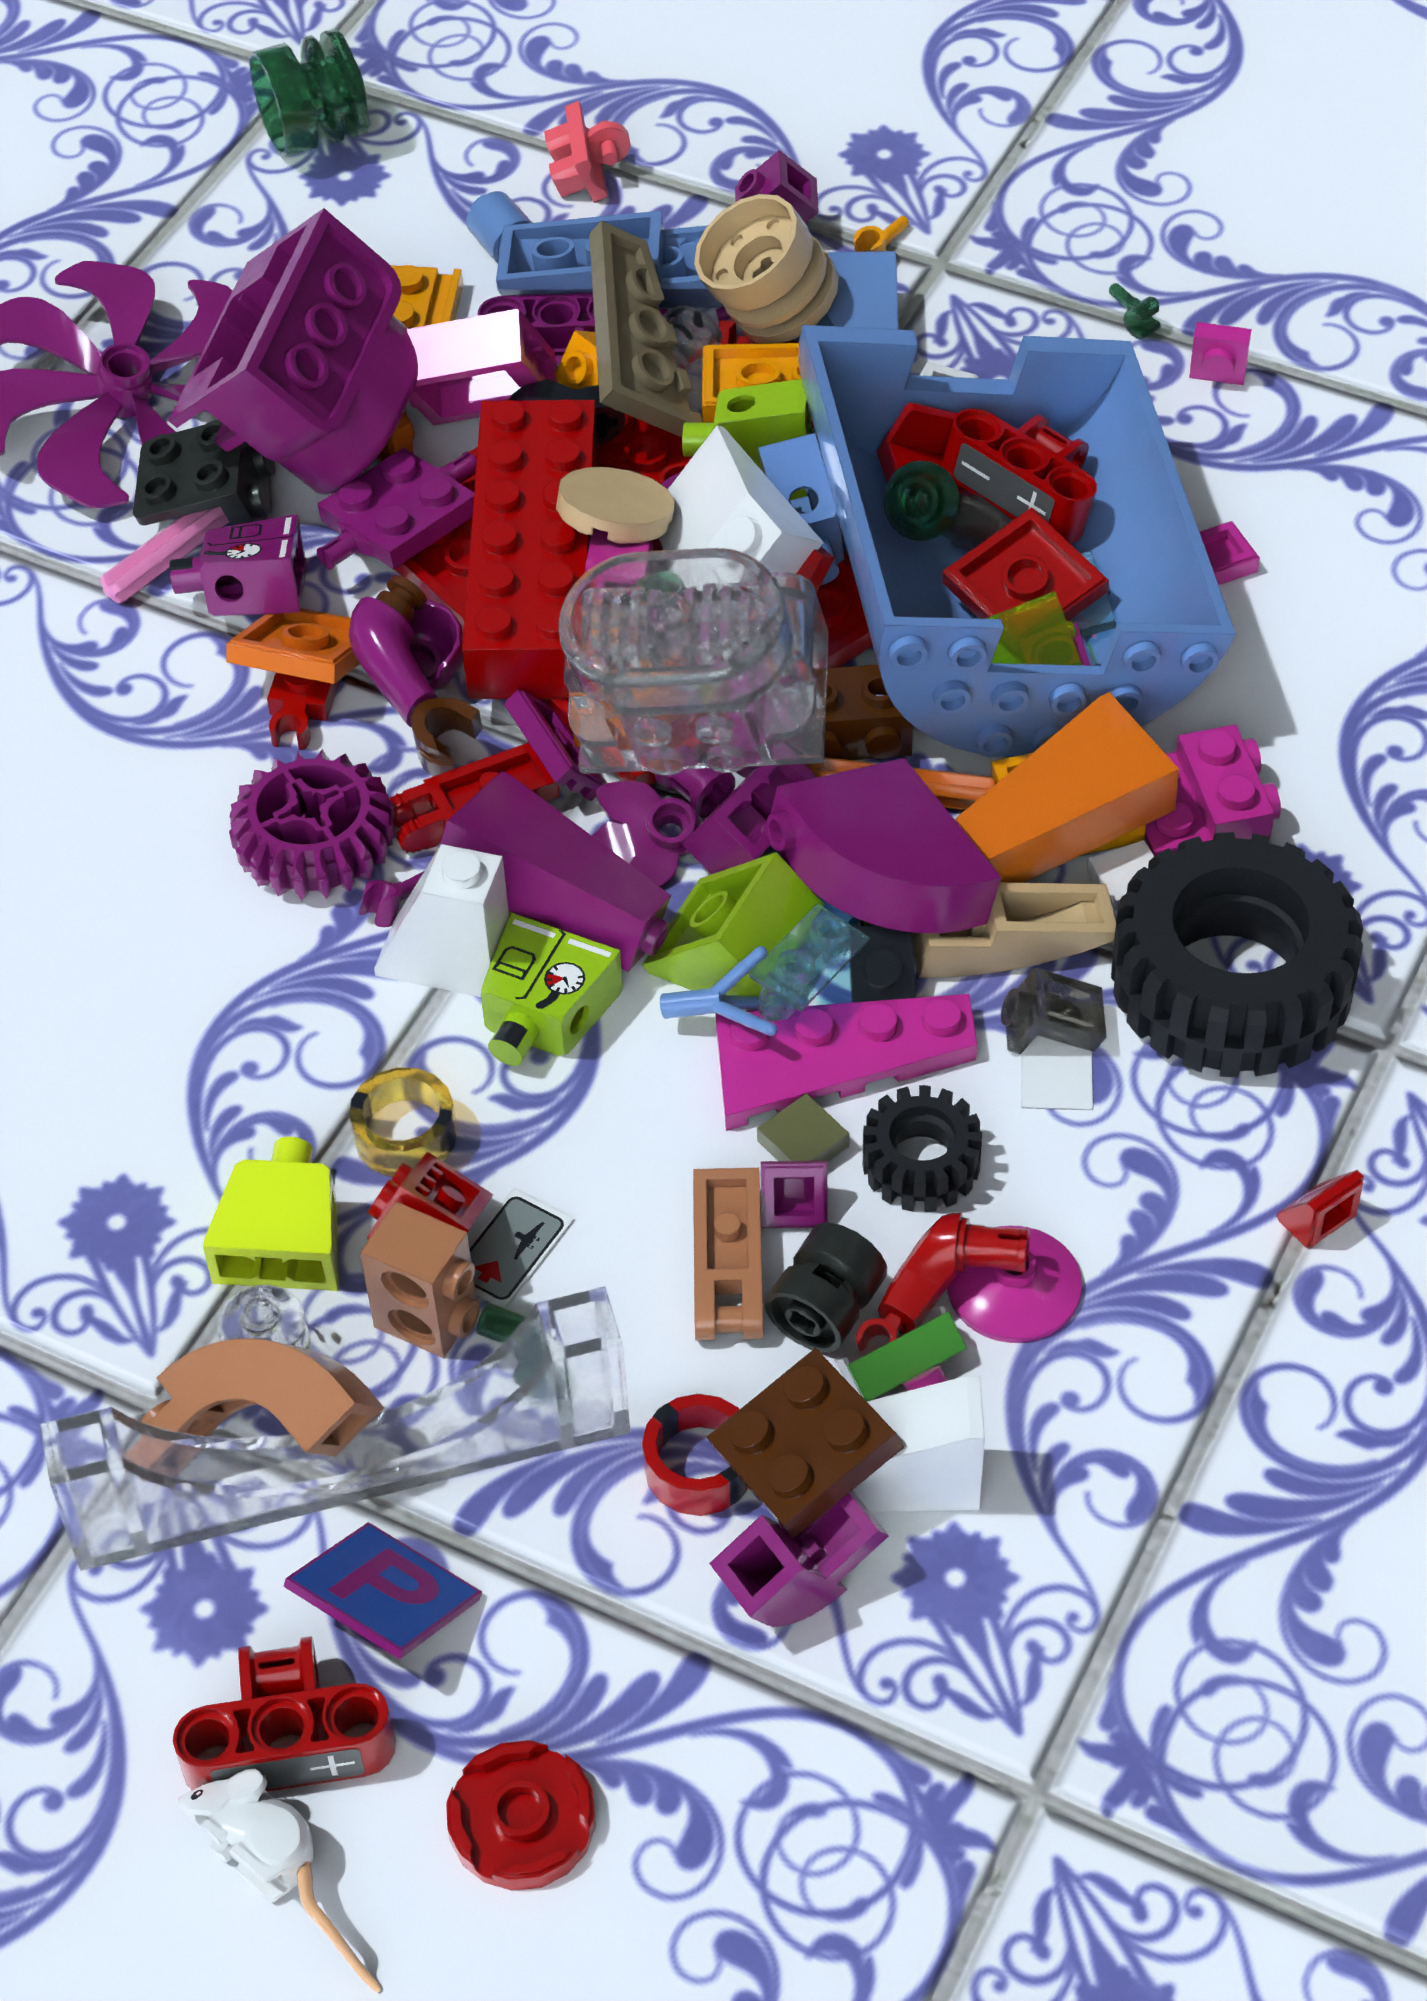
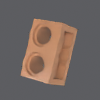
(420, 1280)

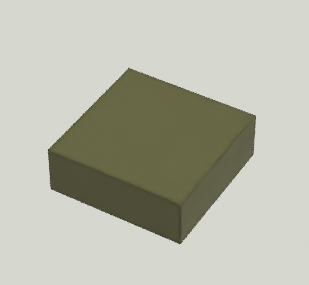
(803, 1133)

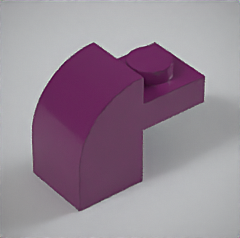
(790, 1578)

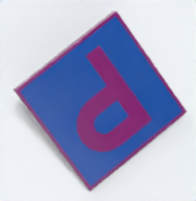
(383, 1590)

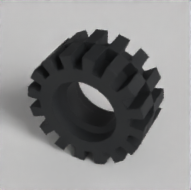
(928, 1118)

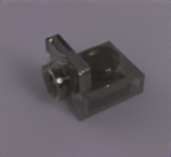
(1054, 1009)

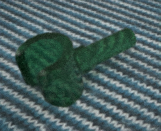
(1139, 313)

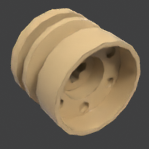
(766, 269)

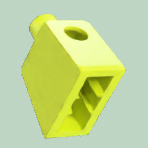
(276, 1223)

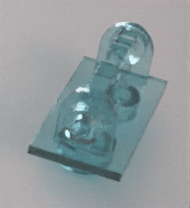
(805, 963)

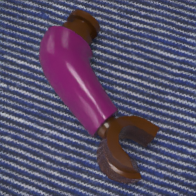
(381, 643)

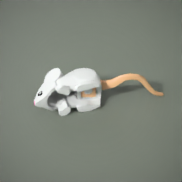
(267, 1842)

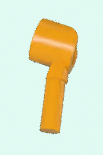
(875, 239)

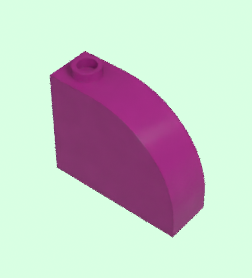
(883, 849)

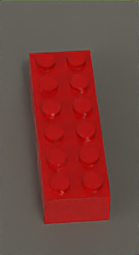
(521, 547)

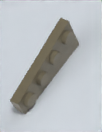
(632, 335)

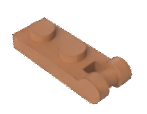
(727, 1251)

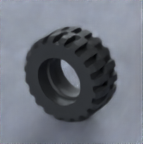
(1223, 1015)

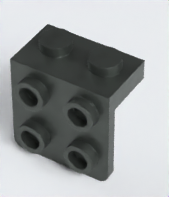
(192, 474)

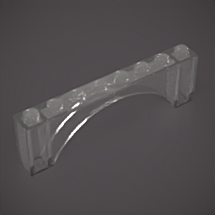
(153, 1489)

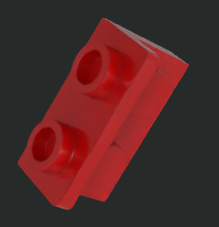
(435, 1191)

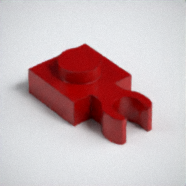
(294, 703)

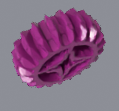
(312, 824)

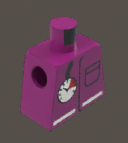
(247, 568)

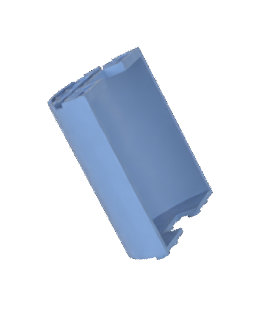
(1139, 529)

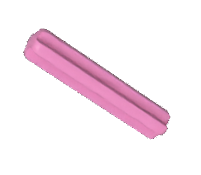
(155, 555)

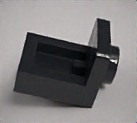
(883, 965)

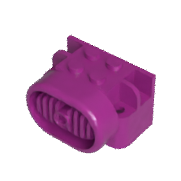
(308, 357)

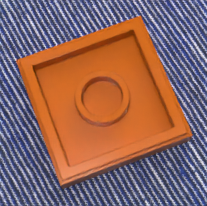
(296, 644)

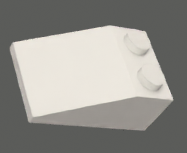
(734, 506)

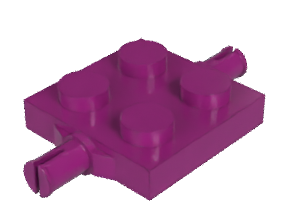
(397, 509)

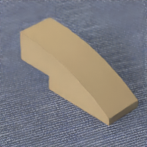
(1024, 929)

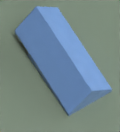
(557, 258)

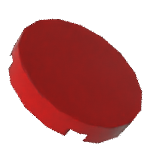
(521, 1815)

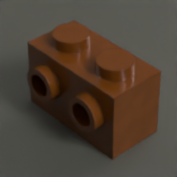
(859, 721)

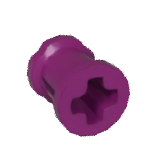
(701, 787)

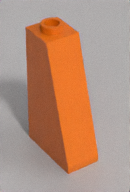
(1073, 794)

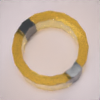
(402, 1085)

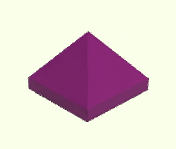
(793, 1194)

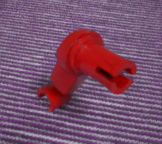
(932, 1266)

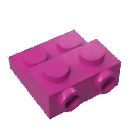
(1216, 791)

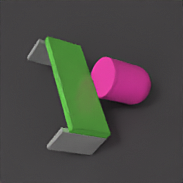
(906, 1358)

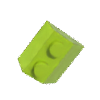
(727, 920)

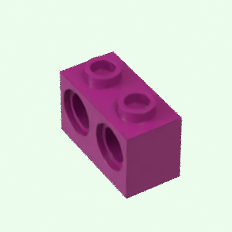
(738, 825)

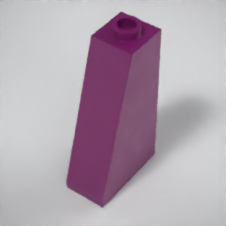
(561, 871)

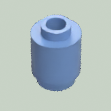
(489, 216)

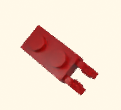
(454, 788)

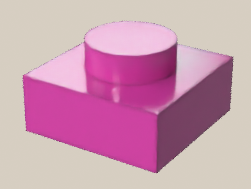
(1220, 353)

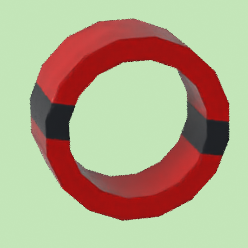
(683, 1493)

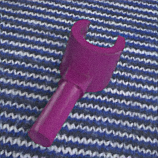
(384, 899)

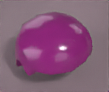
(437, 643)

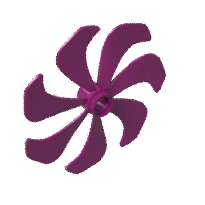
(117, 376)

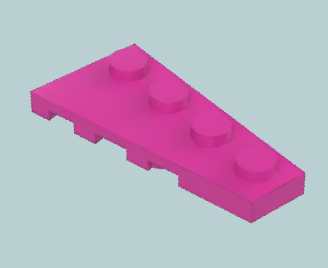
(839, 1050)

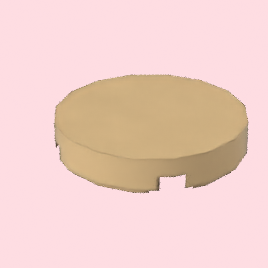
(615, 502)

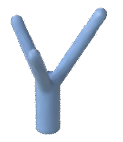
(716, 1001)

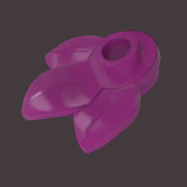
(635, 826)

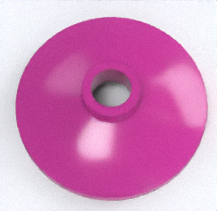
(1021, 1305)

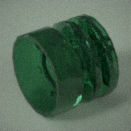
(300, 95)

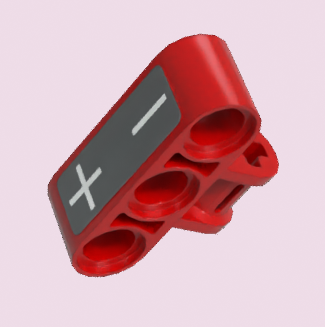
(1022, 469)
(279, 1699)

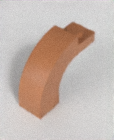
(304, 1389)

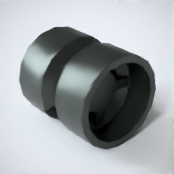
(826, 1287)

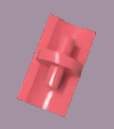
(583, 151)

